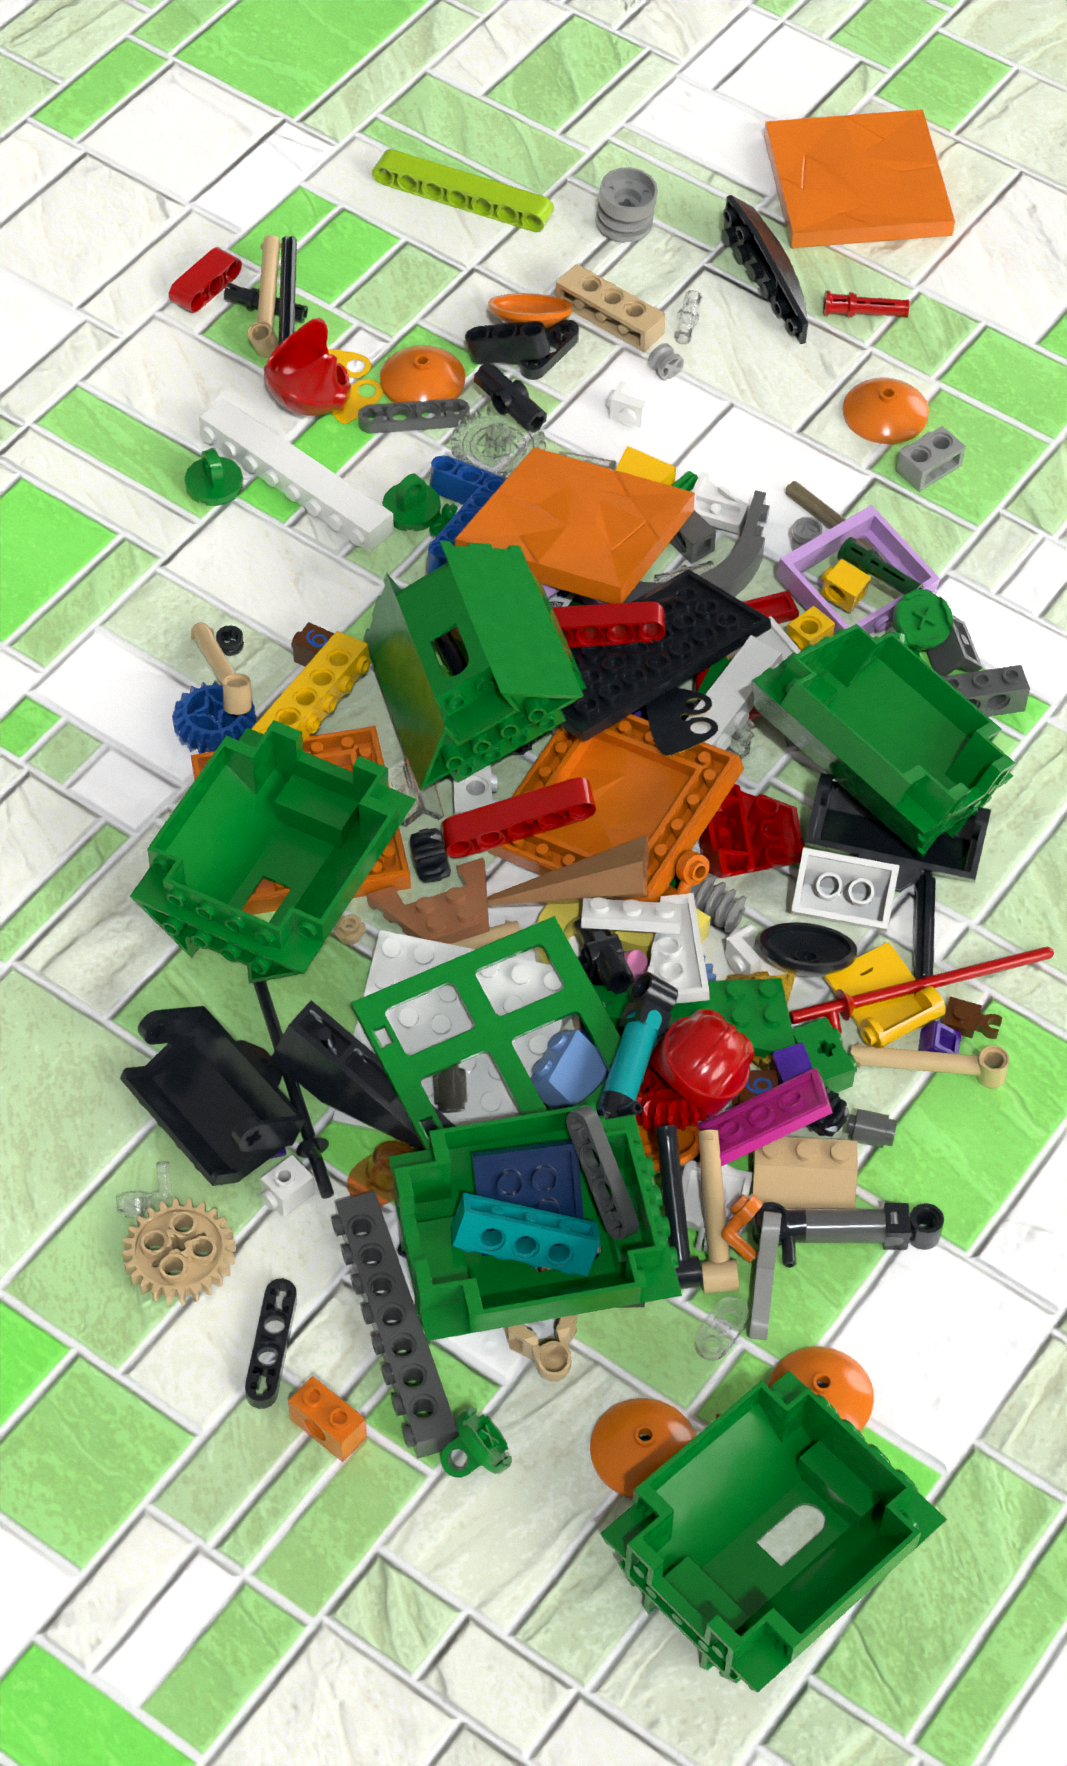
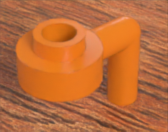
(691, 870)
(743, 1211)

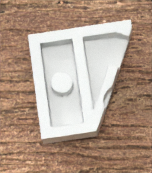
(718, 505)

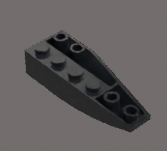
(765, 263)
(344, 1074)

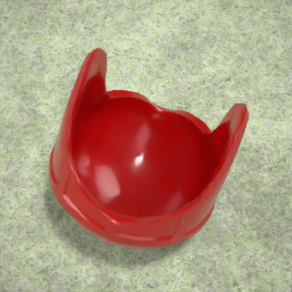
(305, 374)
(704, 1060)

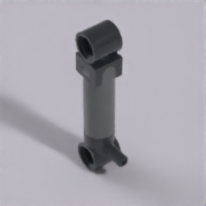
(887, 1226)

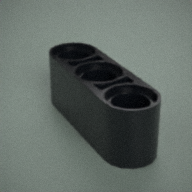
(507, 342)

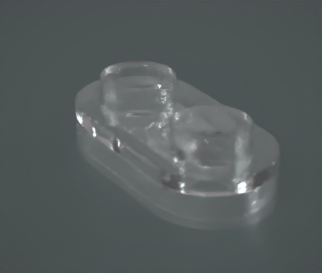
(719, 1330)

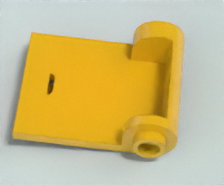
(893, 1018)

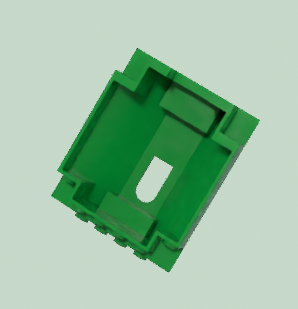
(515, 671)
(887, 732)
(276, 817)
(479, 1293)
(705, 1509)

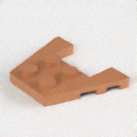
(445, 916)

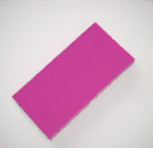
(770, 1115)

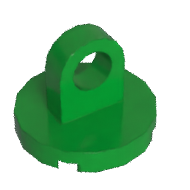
(213, 479)
(412, 503)
(923, 619)
(480, 1442)

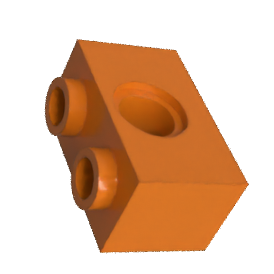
(327, 1419)

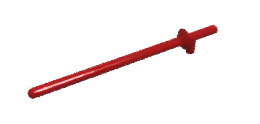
(846, 1004)

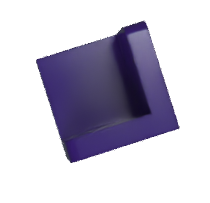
(791, 1062)

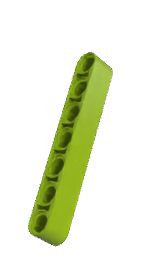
(463, 190)

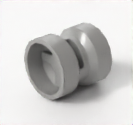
(804, 531)

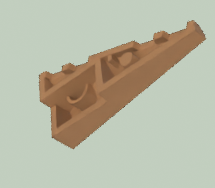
(608, 875)

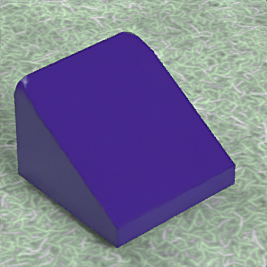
(939, 1038)

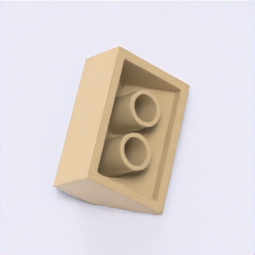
(806, 1173)

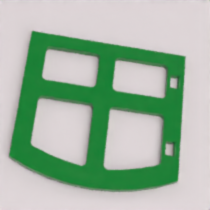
(491, 1032)

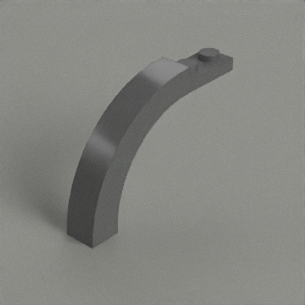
(742, 563)

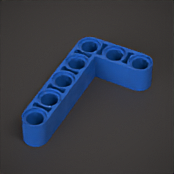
(464, 485)

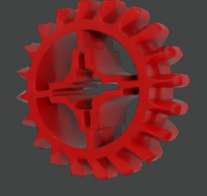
(665, 1105)

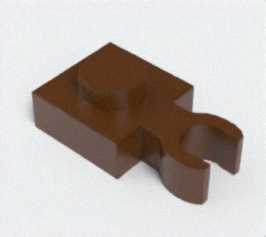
(967, 1019)

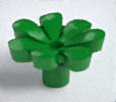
(443, 519)

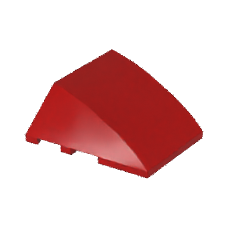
(751, 835)

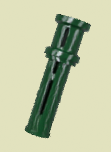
(869, 563)

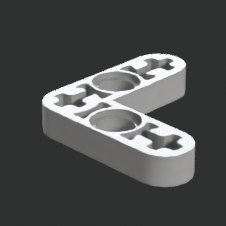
(764, 1275)

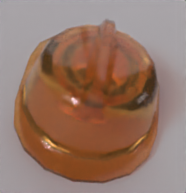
(374, 1172)

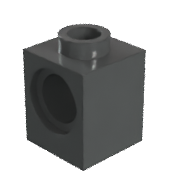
(694, 538)

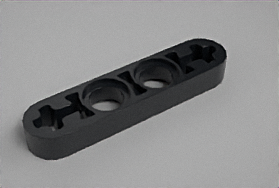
(269, 1342)

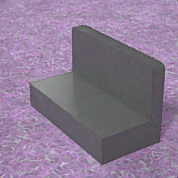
(955, 651)

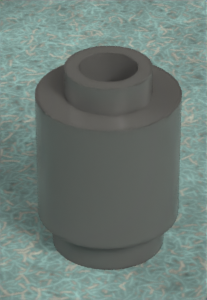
(871, 1128)

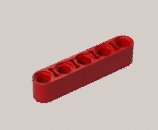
(611, 623)
(518, 817)

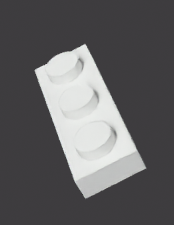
(631, 915)

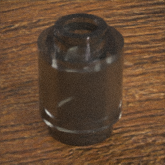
(450, 1090)

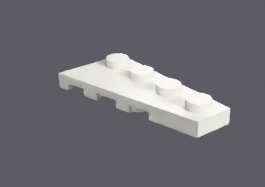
(680, 956)

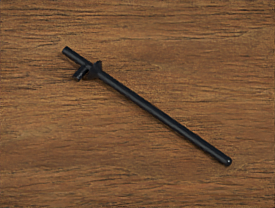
(311, 1146)

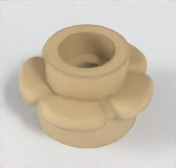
(352, 935)

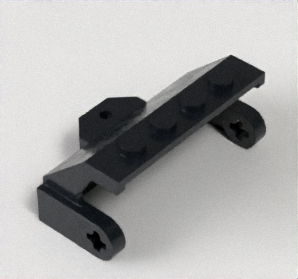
(849, 828)
(213, 1094)

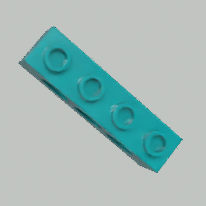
(511, 1221)

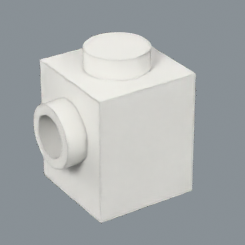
(287, 1186)

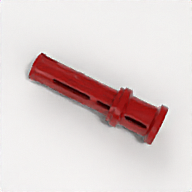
(852, 305)

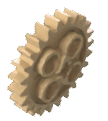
(179, 1251)

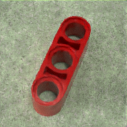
(205, 279)

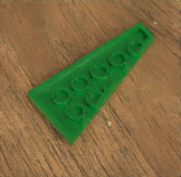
(752, 1005)

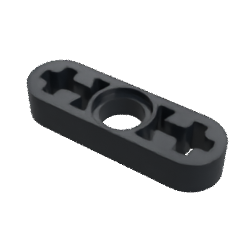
(570, 338)

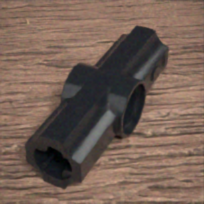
(510, 397)
(606, 956)

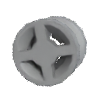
(666, 361)

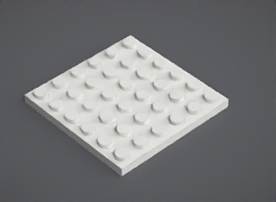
(442, 1016)

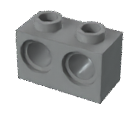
(930, 458)

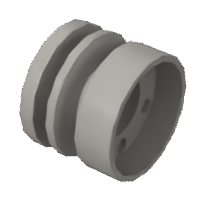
(626, 204)

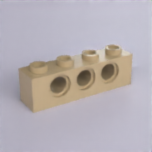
(611, 308)

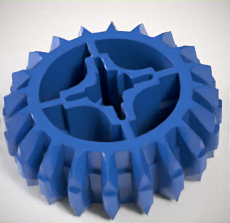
(197, 719)

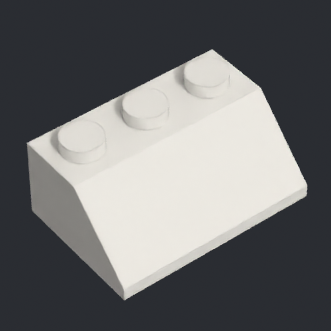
(845, 889)

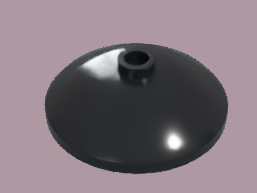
(807, 949)

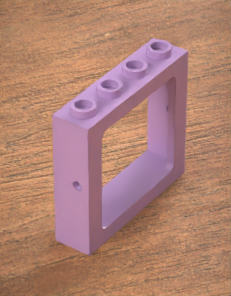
(885, 541)

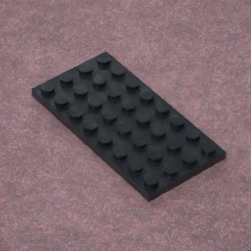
(699, 630)

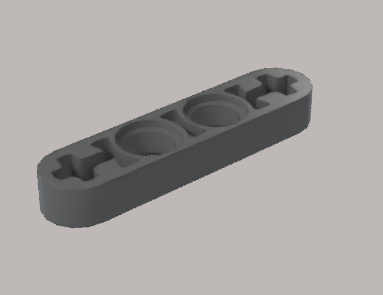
(413, 412)
(617, 1209)

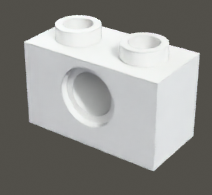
(474, 791)

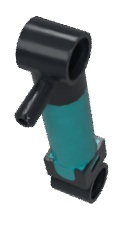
(643, 1023)

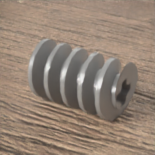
(717, 905)

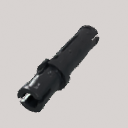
(250, 298)

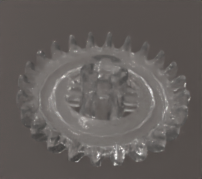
(492, 433)

